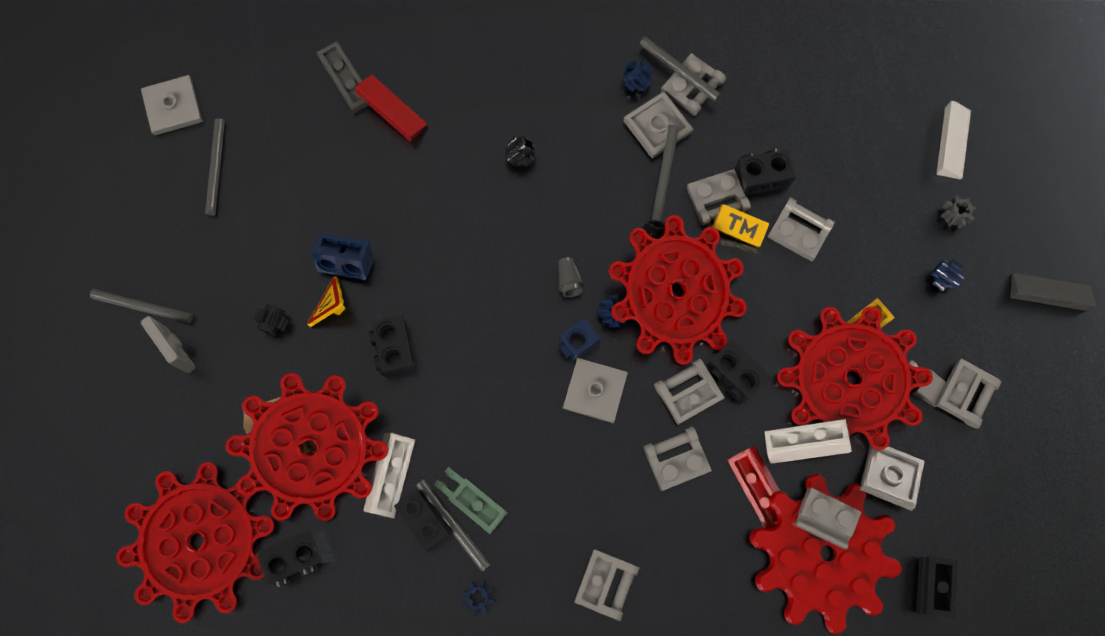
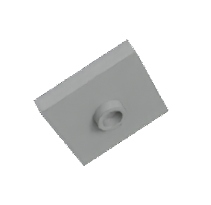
(171, 105)
(652, 121)
(168, 344)
(595, 390)
(893, 476)

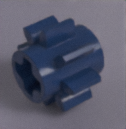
(637, 75)
(948, 274)
(605, 308)
(485, 593)

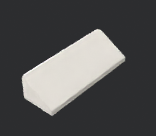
(953, 141)
(807, 441)
(389, 476)

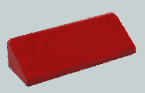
(390, 107)
(756, 483)

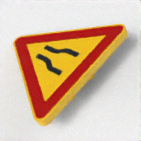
(330, 303)

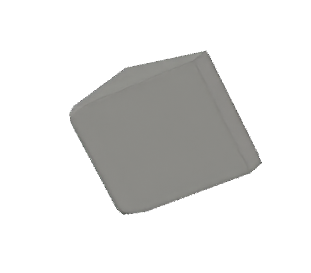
(931, 392)

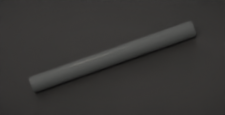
(680, 69)
(215, 163)
(665, 172)
(141, 306)
(453, 525)

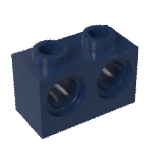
(342, 256)

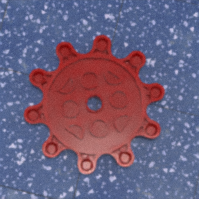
(704, 284)
(874, 356)
(300, 476)
(166, 550)
(821, 584)

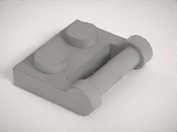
(679, 88)
(714, 190)
(797, 236)
(961, 389)
(693, 399)
(681, 467)
(598, 581)

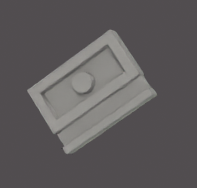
(827, 518)

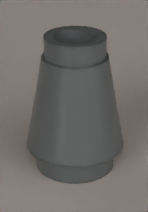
(569, 278)

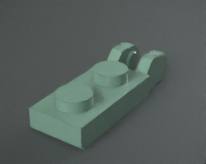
(473, 502)

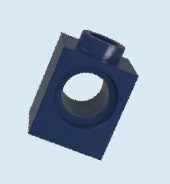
(583, 330)

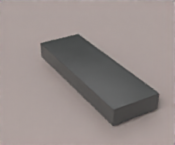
(342, 74)

